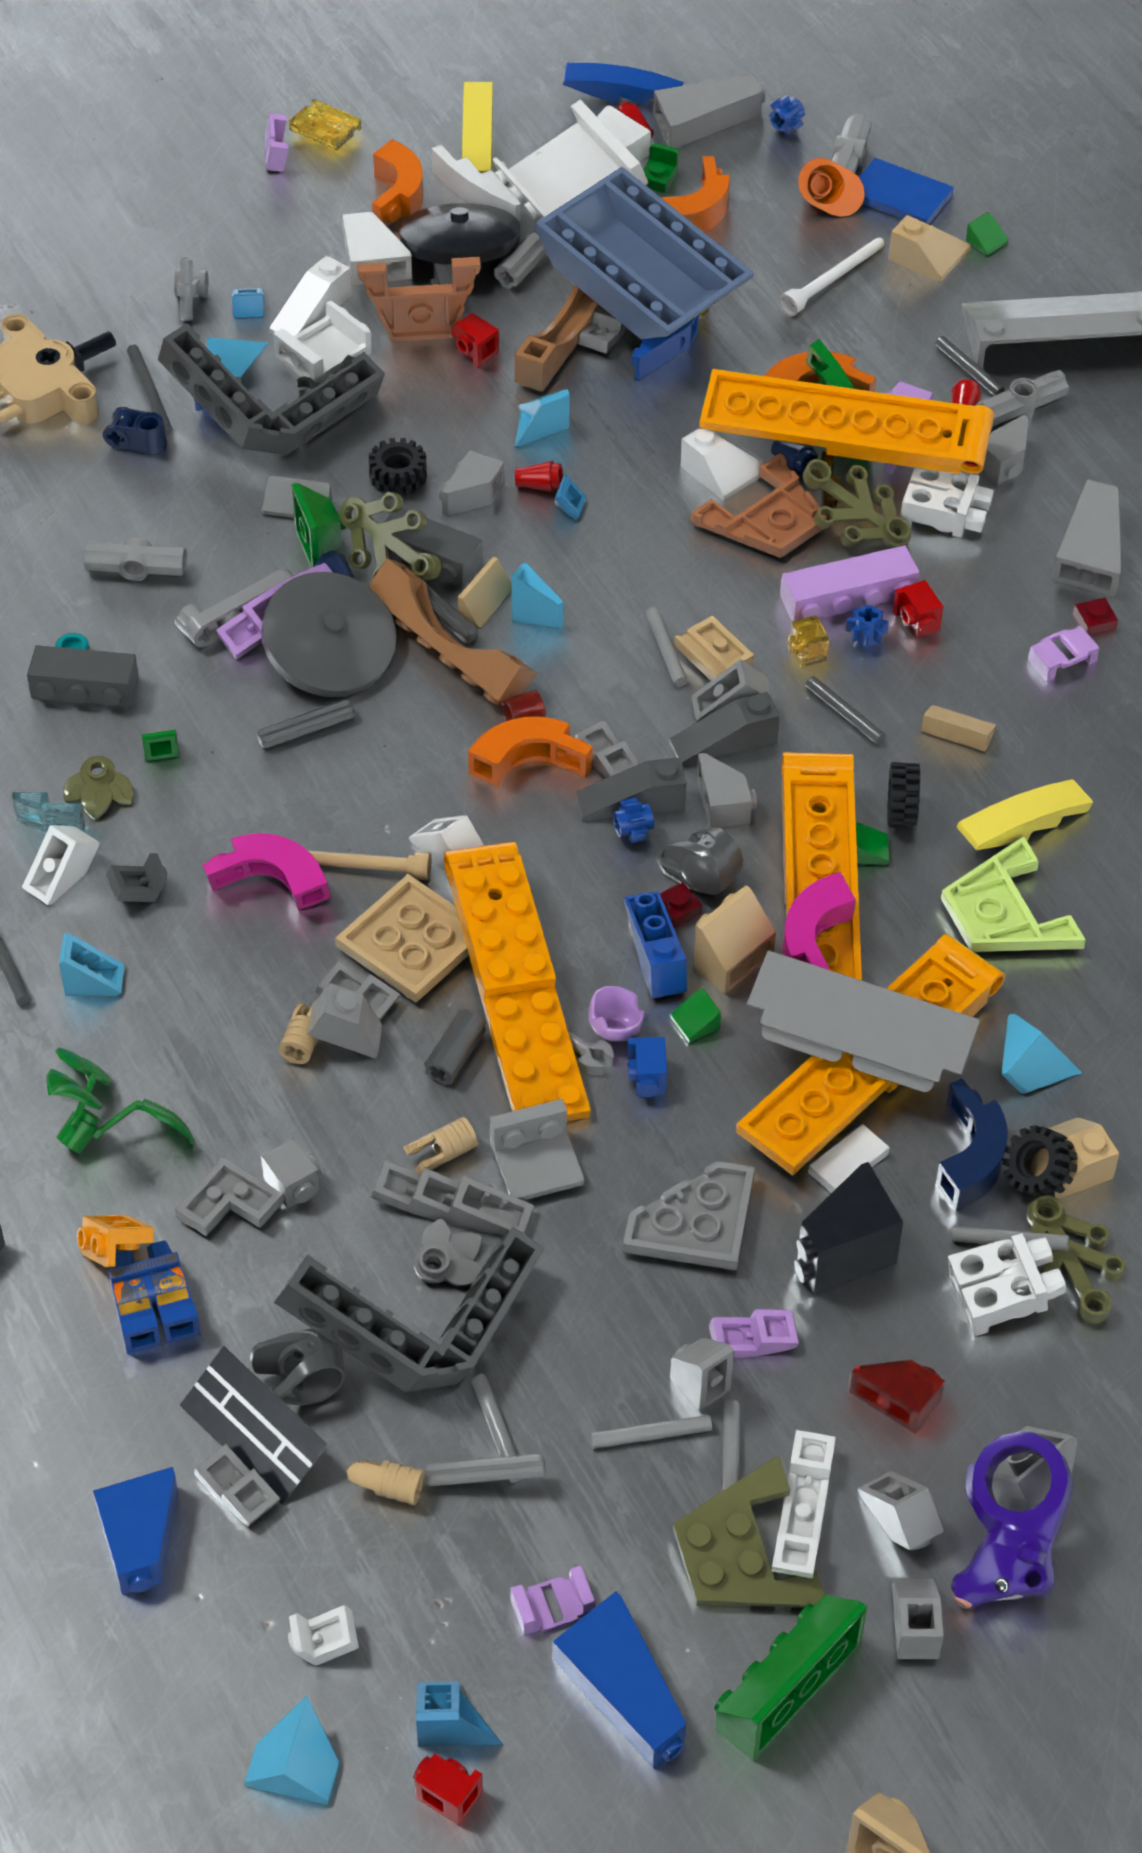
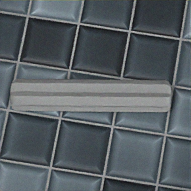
(485, 1470)

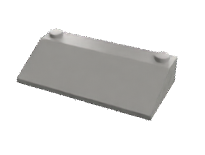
(1051, 319)

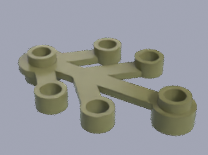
(859, 507)
(384, 536)
(1071, 1259)

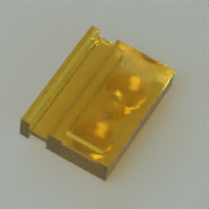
(325, 124)

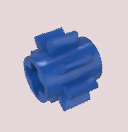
(787, 114)
(867, 626)
(633, 820)

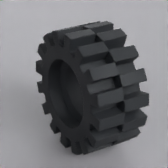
(397, 454)
(903, 794)
(1023, 1153)

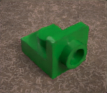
(661, 167)

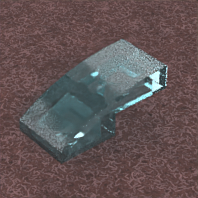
(36, 811)

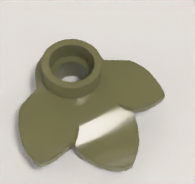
(99, 790)

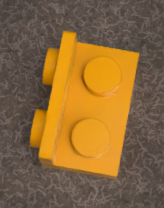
(105, 1233)

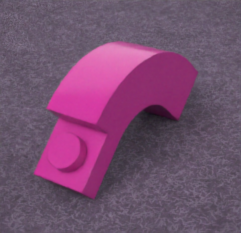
(271, 857)
(812, 912)

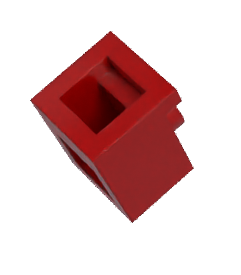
(476, 339)
(918, 608)
(447, 1787)

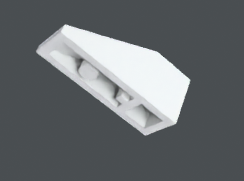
(306, 305)

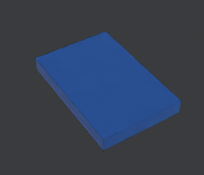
(903, 191)

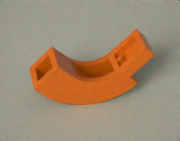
(404, 173)
(708, 204)
(797, 369)
(525, 741)

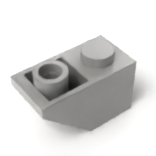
(473, 484)
(917, 1618)

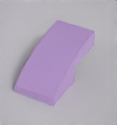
(761, 1334)

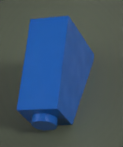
(138, 1527)

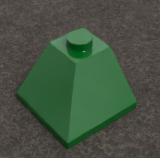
(315, 523)

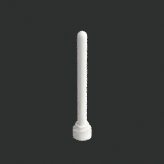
(794, 300)

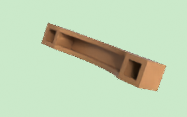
(545, 352)
(407, 598)

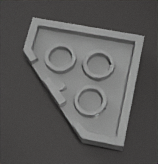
(695, 1219)

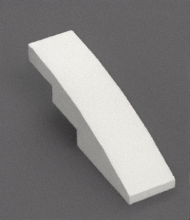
(471, 185)

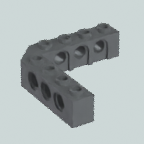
(249, 419)
(392, 1348)

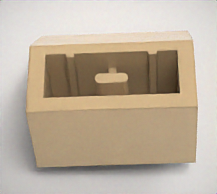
(732, 940)

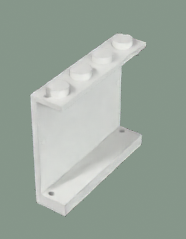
(567, 165)

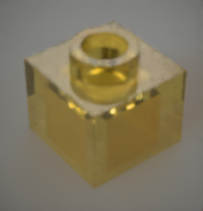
(808, 641)

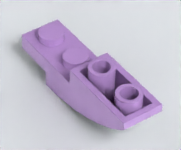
(244, 630)

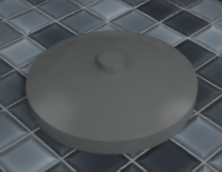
(328, 634)

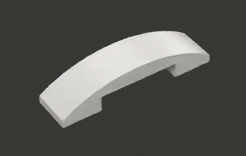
(805, 1505)

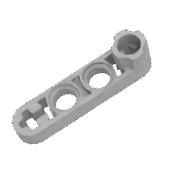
(202, 625)

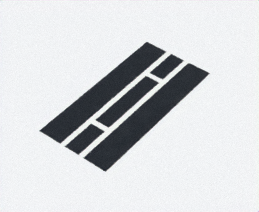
(253, 1423)

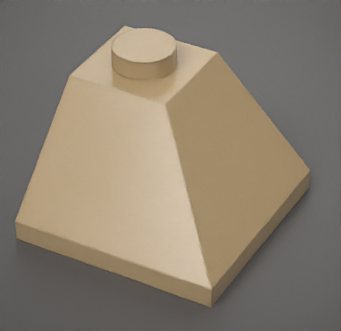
(925, 248)
(1094, 1152)
(885, 1827)

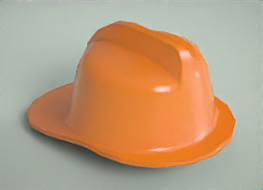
(831, 187)

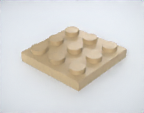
(407, 938)

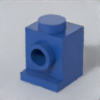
(647, 1065)

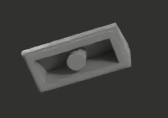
(278, 494)

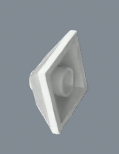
(719, 462)

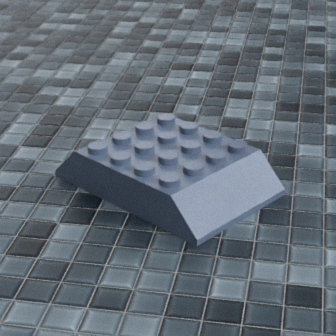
(638, 256)

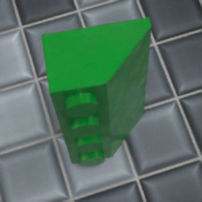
(790, 1673)

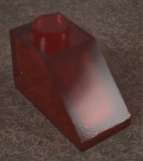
(899, 1390)

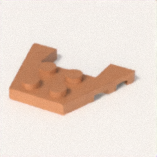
(424, 310)
(774, 522)

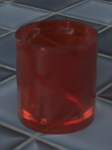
(524, 705)

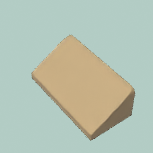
(484, 593)
(958, 727)

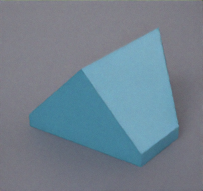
(235, 354)
(543, 417)
(534, 600)
(88, 970)
(1031, 1058)
(295, 1758)

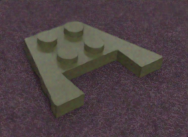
(727, 1553)

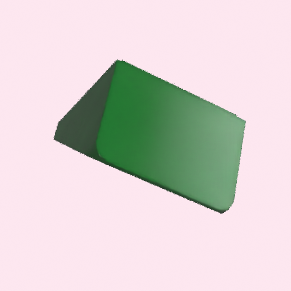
(985, 234)
(160, 745)
(871, 845)
(697, 1016)

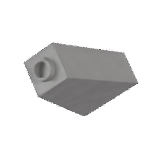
(706, 108)
(1092, 542)

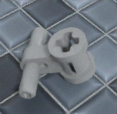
(188, 286)

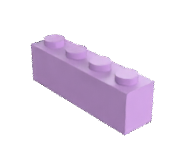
(847, 583)

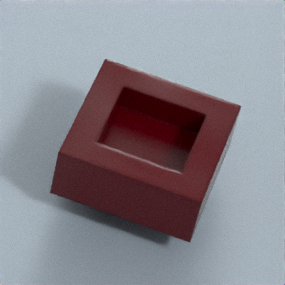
(1095, 616)
(681, 904)

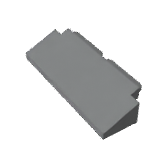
(881, 1028)

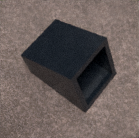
(849, 1233)

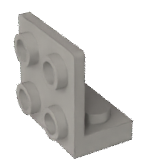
(535, 1150)

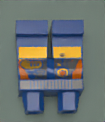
(149, 1284)

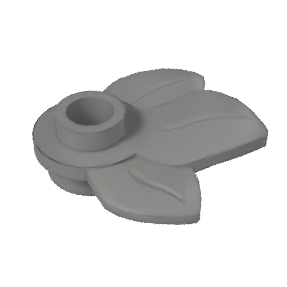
(452, 1252)

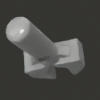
(586, 1050)

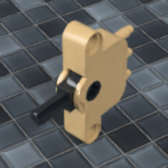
(45, 374)

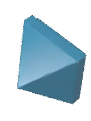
(570, 498)

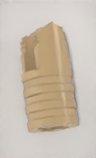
(296, 1044)
(447, 1143)
(388, 1479)

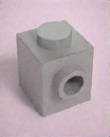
(291, 1172)

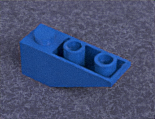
(660, 350)
(656, 945)

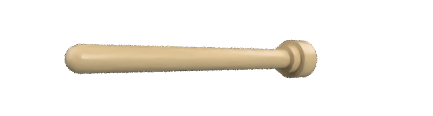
(415, 865)

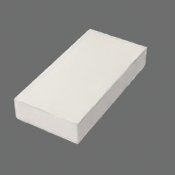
(847, 1156)

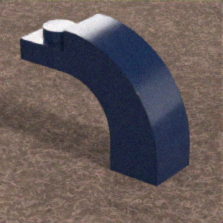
(976, 1169)

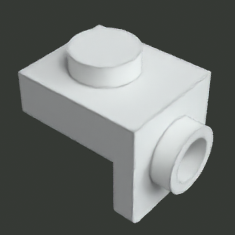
(323, 1636)

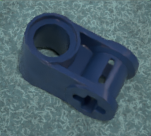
(139, 429)

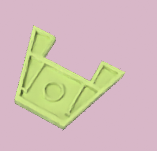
(995, 915)

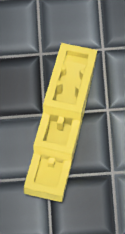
(478, 124)
(1024, 813)

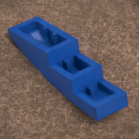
(616, 81)

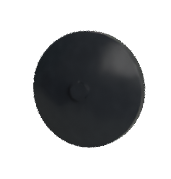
(460, 232)

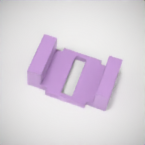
(275, 149)
(1048, 657)
(571, 1594)

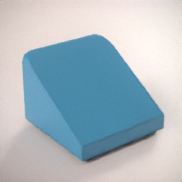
(248, 303)

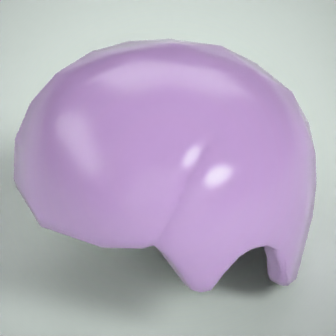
(615, 1013)

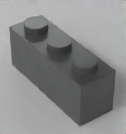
(457, 551)
(83, 676)

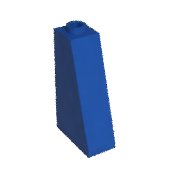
(620, 1677)

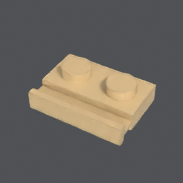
(712, 647)

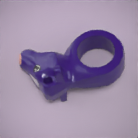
(1018, 1546)

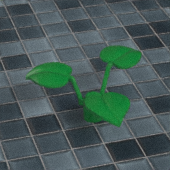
(82, 1123)

